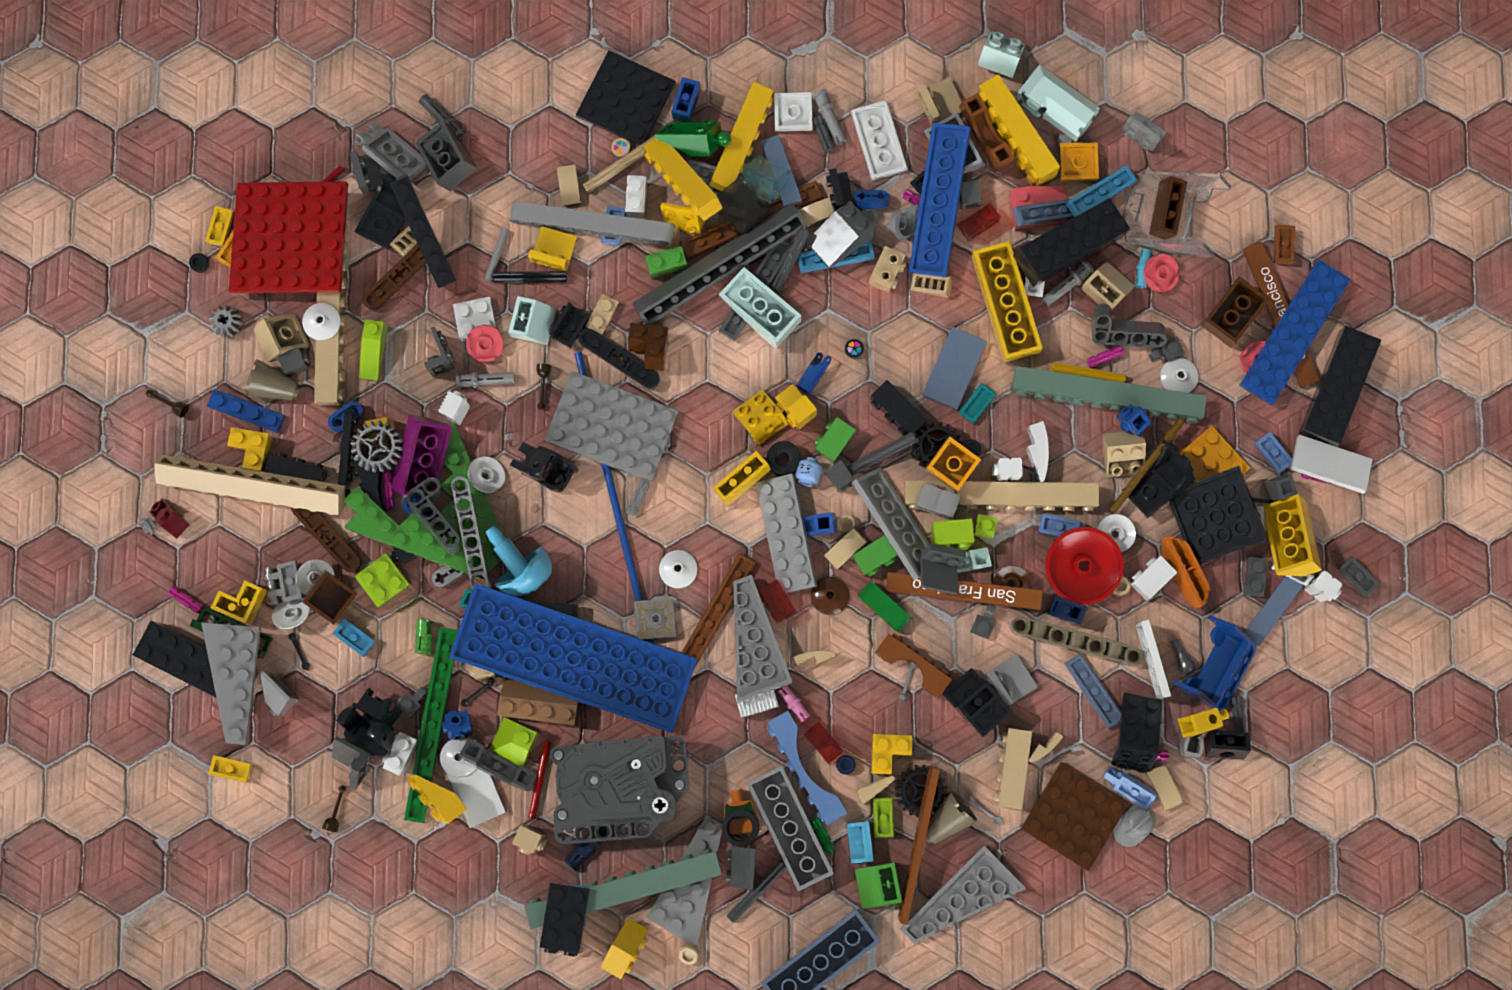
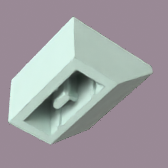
(1001, 54)
(531, 320)

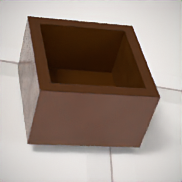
(329, 597)

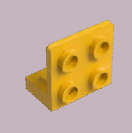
(682, 218)
(553, 249)
(760, 417)

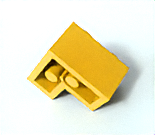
(796, 407)
(254, 444)
(242, 607)
(884, 747)
(625, 949)

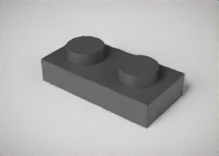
(1358, 576)
(1255, 577)

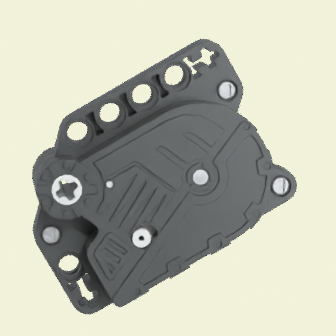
(618, 786)

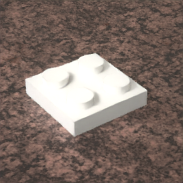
(793, 111)
(472, 314)

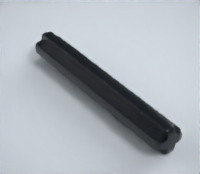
(530, 276)

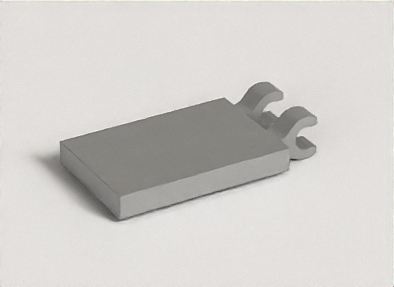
(390, 151)

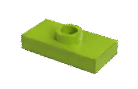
(883, 817)

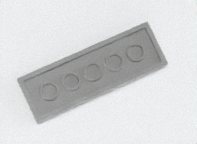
(893, 519)
(786, 533)

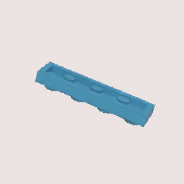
(1102, 191)
(810, 261)

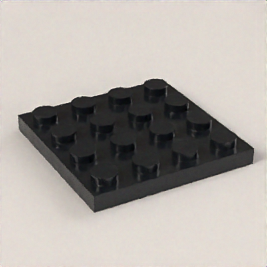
(625, 98)
(1217, 515)

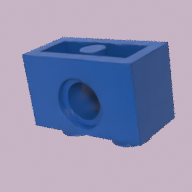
(686, 100)

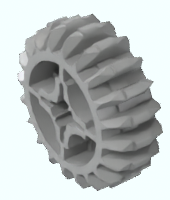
(373, 454)

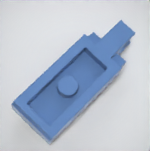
(1056, 525)
(1130, 787)

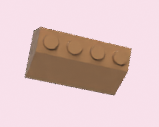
(535, 704)

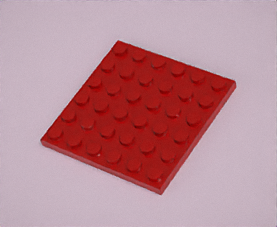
(288, 237)

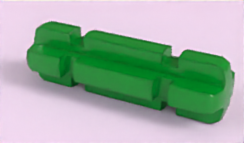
(822, 835)

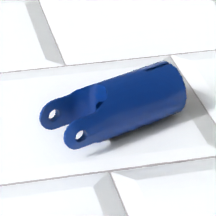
(813, 373)

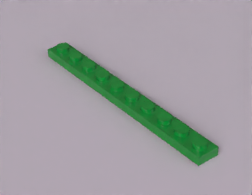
(432, 720)

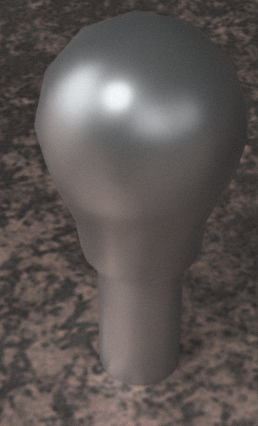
(1184, 662)

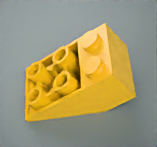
(444, 803)

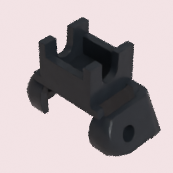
(537, 462)
(372, 729)

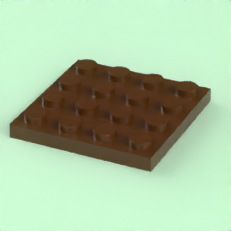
(1074, 816)

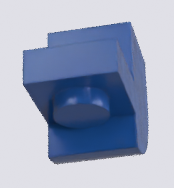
(820, 524)

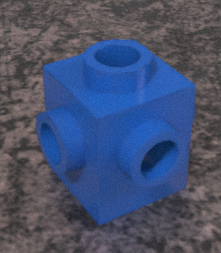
(1133, 419)
(457, 724)

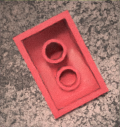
(1034, 195)

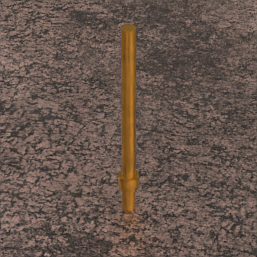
(1169, 436)

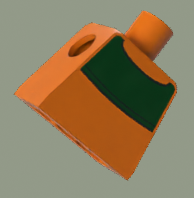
(740, 823)

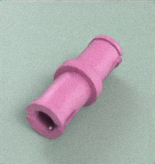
(794, 703)

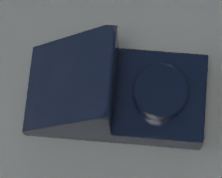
(1067, 611)

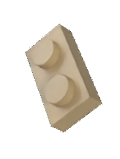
(602, 314)

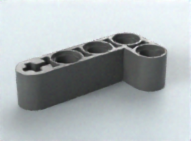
(1124, 332)
(436, 519)

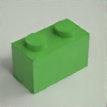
(666, 262)
(834, 440)
(874, 556)

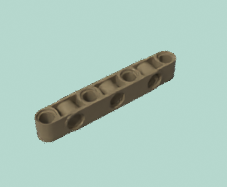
(1076, 641)

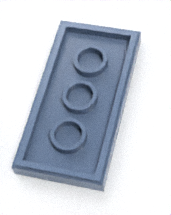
(954, 368)

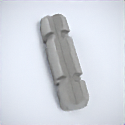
(637, 497)

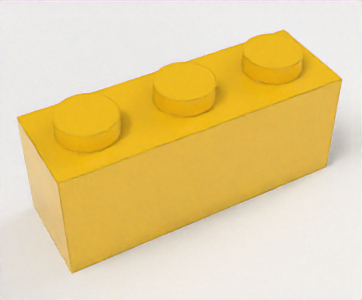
(741, 478)

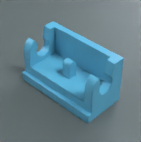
(860, 842)

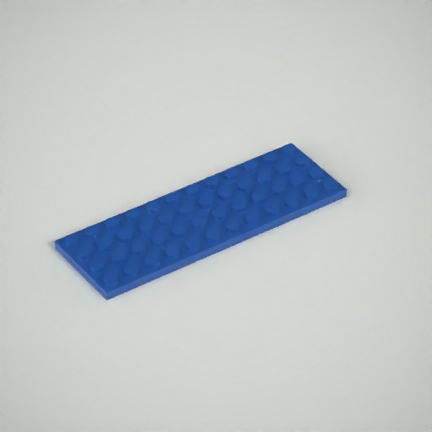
(573, 658)

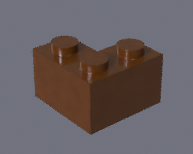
(651, 341)

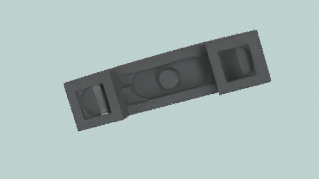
(497, 766)

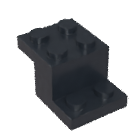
(977, 702)

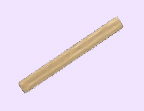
(615, 168)

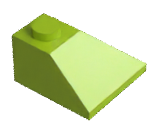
(514, 742)

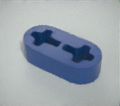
(871, 199)

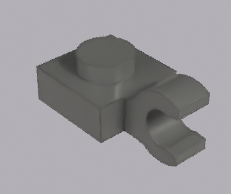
(1169, 351)
(983, 624)
(411, 703)

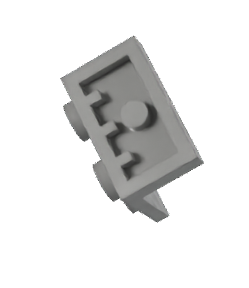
(1143, 131)
(1011, 680)

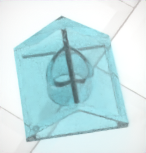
(764, 178)

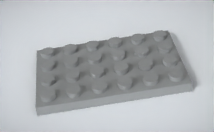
(611, 426)

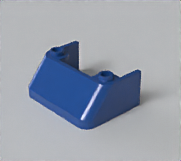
(1223, 667)

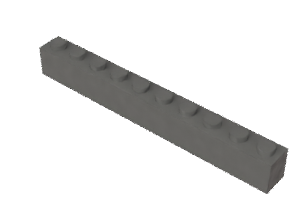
(719, 264)

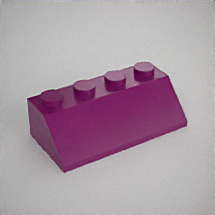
(422, 453)

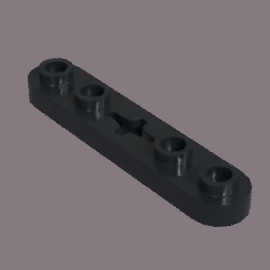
(604, 348)
(345, 474)

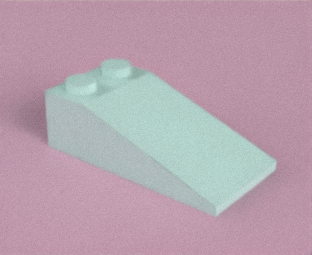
(760, 307)

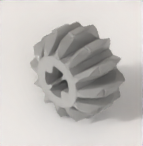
(232, 322)

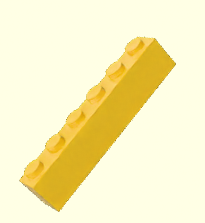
(742, 135)
(683, 178)

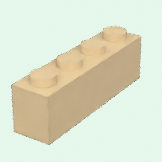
(1014, 768)

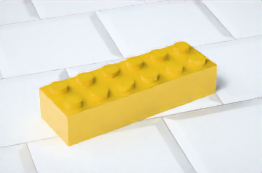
(1018, 132)
(1006, 302)

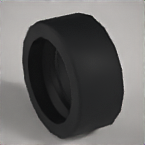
(755, 827)

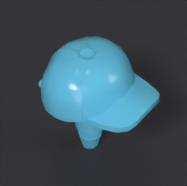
(524, 574)

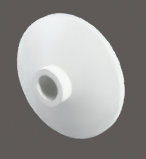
(325, 329)
(1171, 380)
(491, 469)
(1123, 526)
(303, 575)
(682, 578)
(290, 614)
(450, 764)

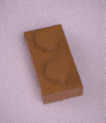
(1284, 244)

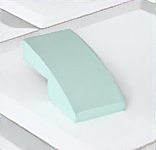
(975, 560)

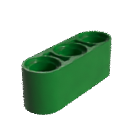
(884, 606)

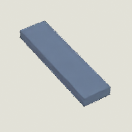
(775, 152)
(1042, 213)
(1272, 610)
(1093, 690)

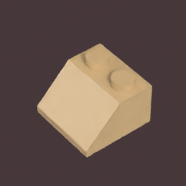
(280, 335)

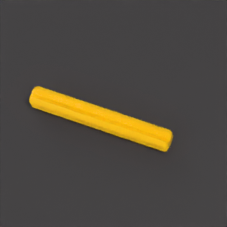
(1087, 372)

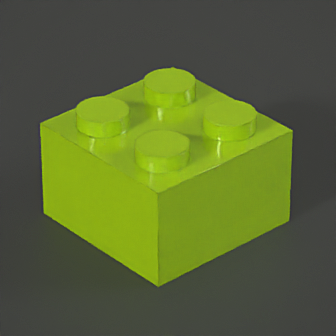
(953, 533)
(382, 580)

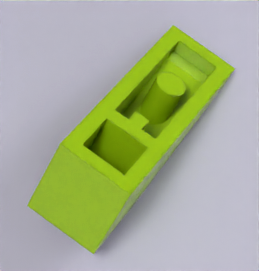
(372, 349)

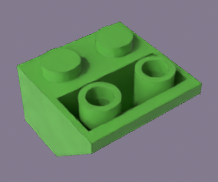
(878, 885)

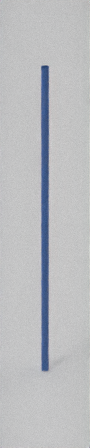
(617, 511)

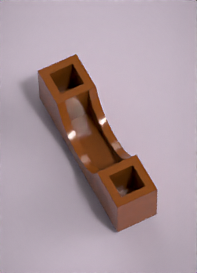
(993, 146)
(934, 680)

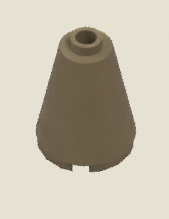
(270, 383)
(949, 819)

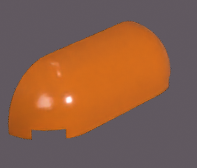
(1189, 573)

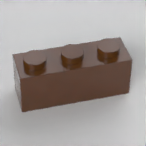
(1168, 207)

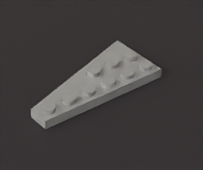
(758, 655)
(233, 666)
(970, 890)
(684, 907)

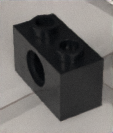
(1227, 744)

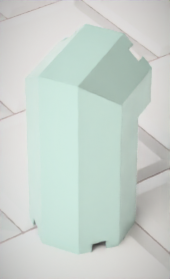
(1057, 102)

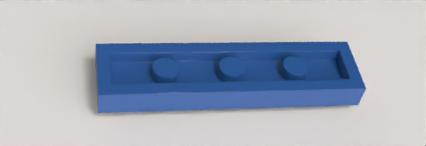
(246, 411)

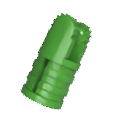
(423, 636)

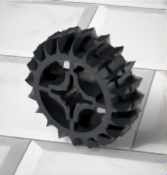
(931, 441)
(909, 803)

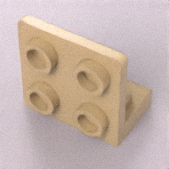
(939, 100)

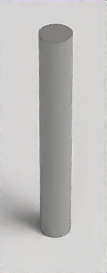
(496, 254)

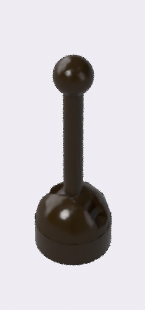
(543, 371)
(178, 408)
(332, 824)

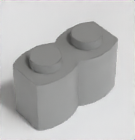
(938, 500)
(1192, 746)

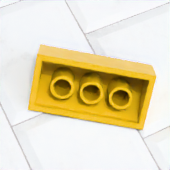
(1292, 537)

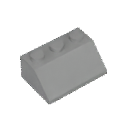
(973, 159)

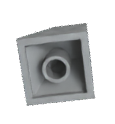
(276, 694)

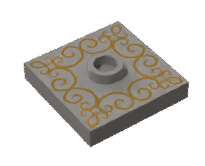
(654, 619)

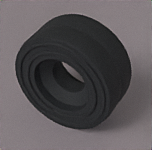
(776, 450)

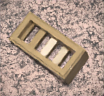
(401, 239)
(938, 292)
(869, 791)

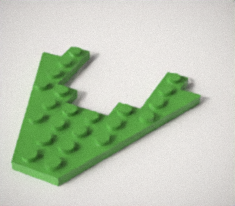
(414, 536)

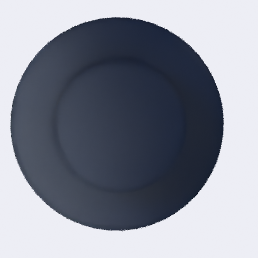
(845, 764)

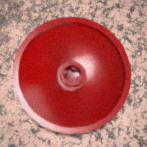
(1084, 565)

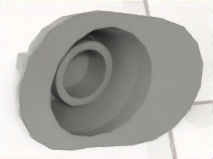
(904, 222)
(1134, 826)

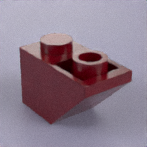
(169, 518)

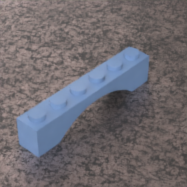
(828, 805)

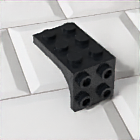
(383, 215)
(1162, 481)
(1138, 733)
(564, 919)

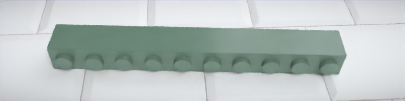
(1107, 394)
(639, 885)

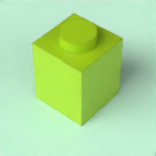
(985, 526)

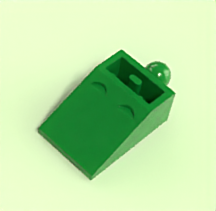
(694, 137)

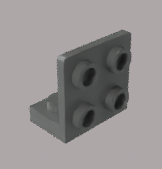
(366, 172)
(437, 364)
(940, 568)
(355, 758)

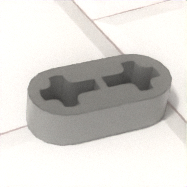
(449, 579)

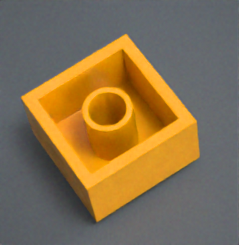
(953, 464)

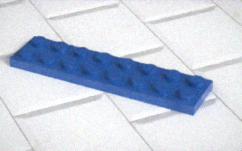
(939, 199)
(1294, 332)

